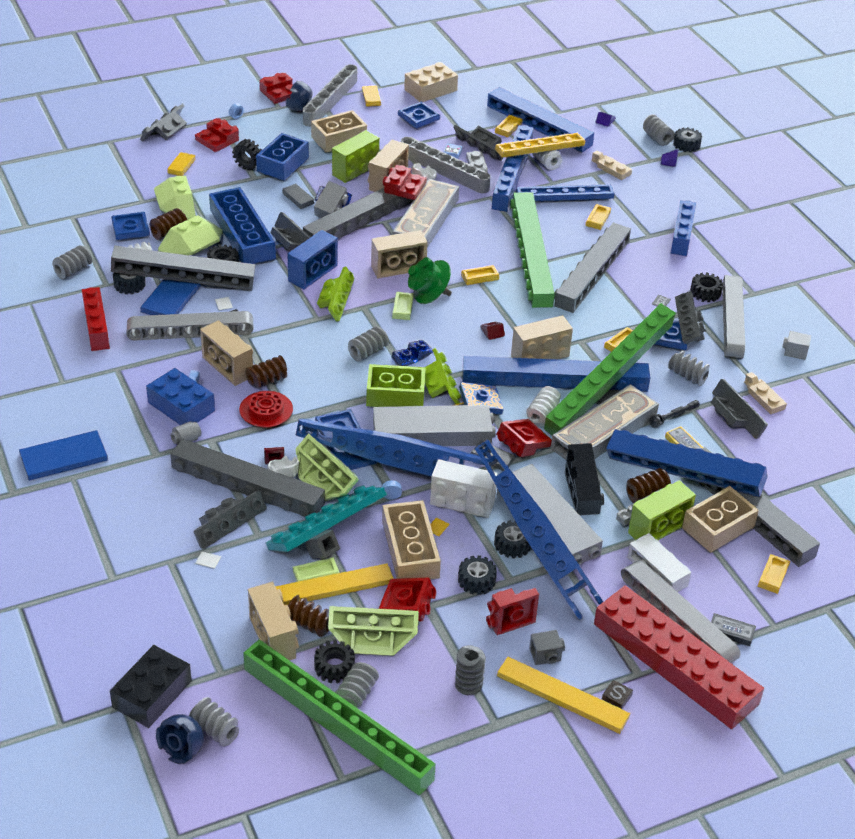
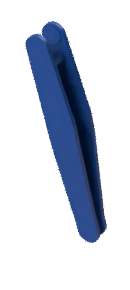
(384, 447)
(536, 527)

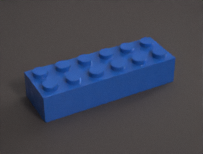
(242, 226)

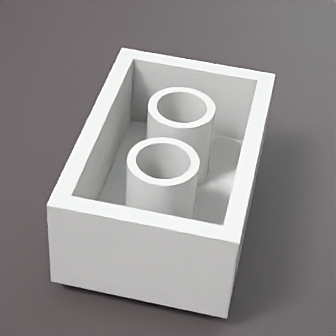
(462, 488)

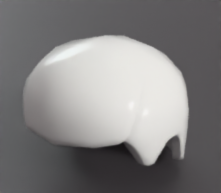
(425, 172)
(285, 466)

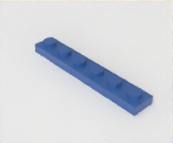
(570, 192)

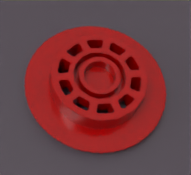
(266, 409)

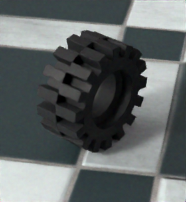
(241, 157)
(223, 253)
(706, 287)
(331, 651)

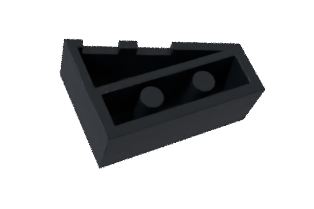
(583, 479)

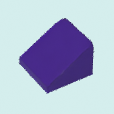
(605, 119)
(669, 158)

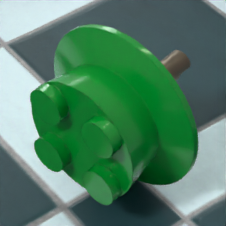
(429, 280)

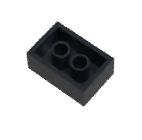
(150, 686)

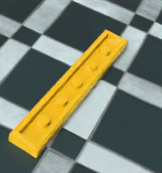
(539, 145)
(337, 583)
(563, 695)

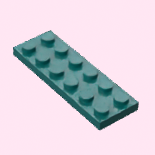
(323, 520)

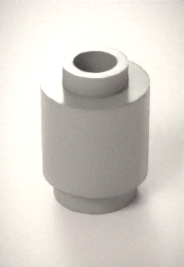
(187, 431)

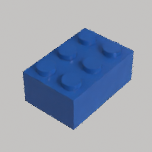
(282, 156)
(312, 259)
(180, 397)

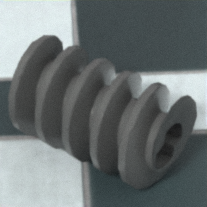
(469, 670)

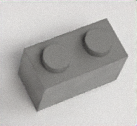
(330, 199)

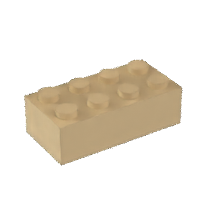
(411, 540)

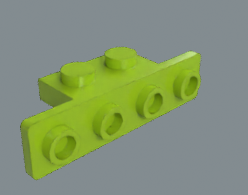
(336, 292)
(439, 379)

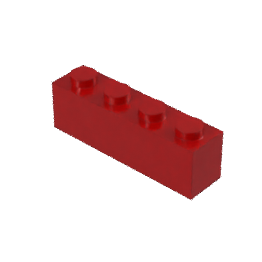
(95, 319)

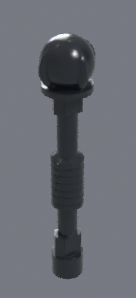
(659, 419)

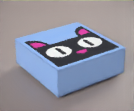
(453, 150)

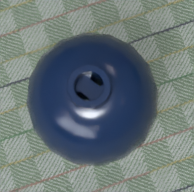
(300, 96)
(180, 737)

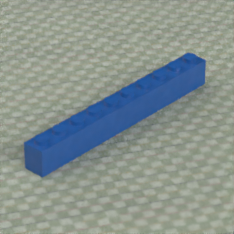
(544, 372)

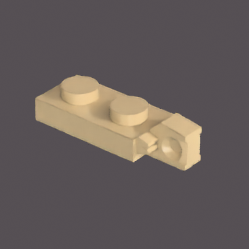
(611, 166)
(764, 394)

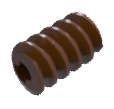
(161, 224)
(267, 370)
(647, 483)
(308, 616)

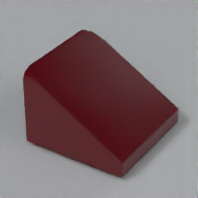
(493, 330)
(273, 453)

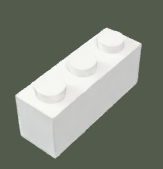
(660, 560)

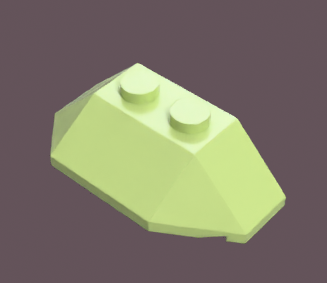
(175, 194)
(191, 236)
(323, 469)
(373, 630)

